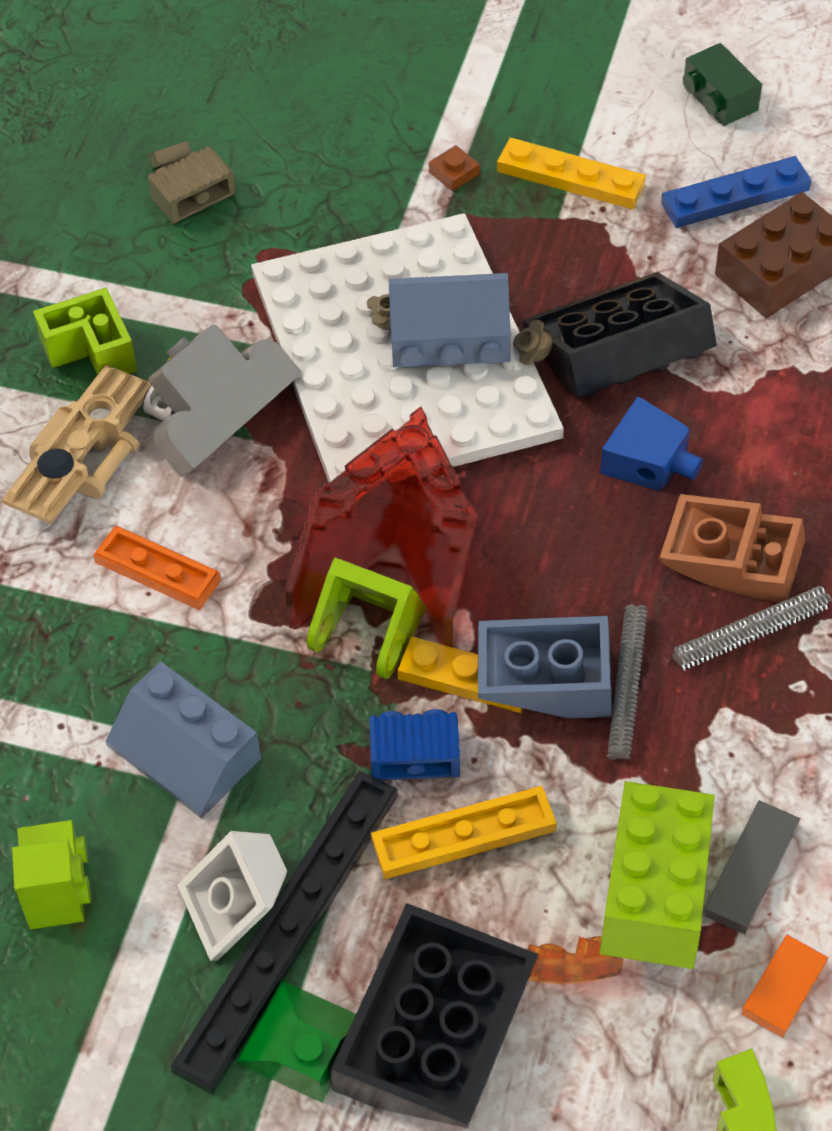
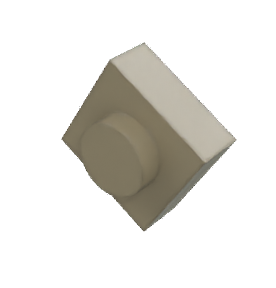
(170, 154)

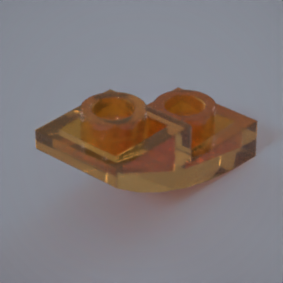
(586, 965)

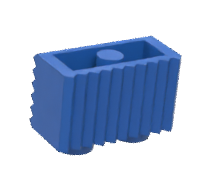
(414, 745)

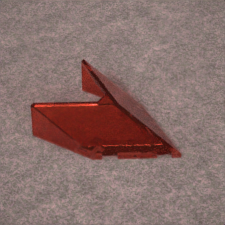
(395, 510)

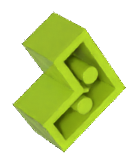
(86, 328)
(51, 874)

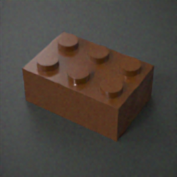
(778, 255)

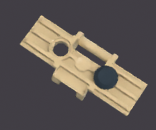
(62, 444)

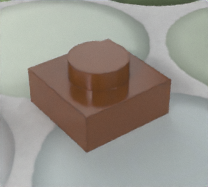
(454, 168)

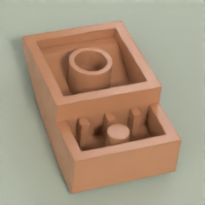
(734, 546)

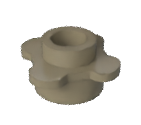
(381, 311)
(533, 343)

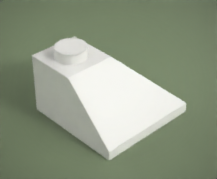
(232, 889)

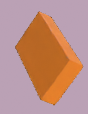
(784, 986)

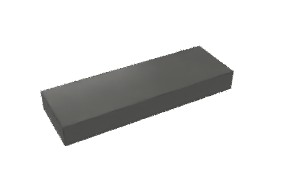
(751, 867)

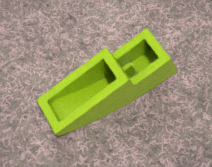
(743, 1094)

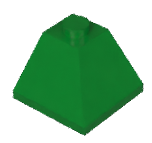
(297, 1041)

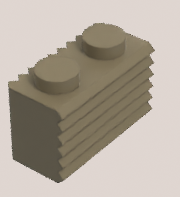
(191, 184)

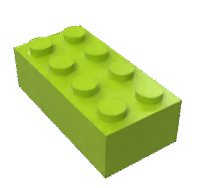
(658, 875)

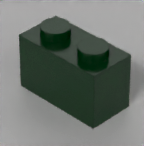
(722, 84)

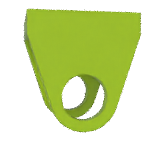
(348, 581)

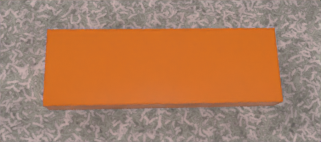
(157, 567)

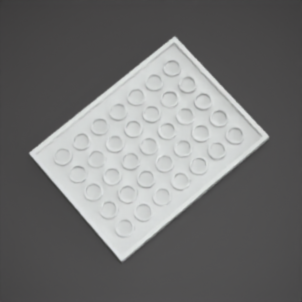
(347, 364)

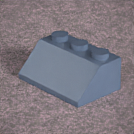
(450, 320)
(183, 739)

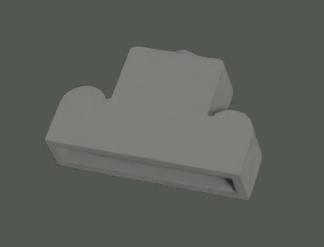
(214, 393)

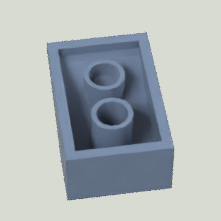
(547, 665)

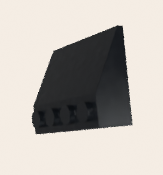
(625, 333)
(432, 1019)

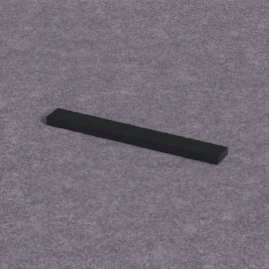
(283, 933)

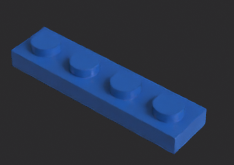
(735, 191)

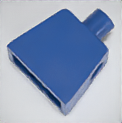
(649, 448)

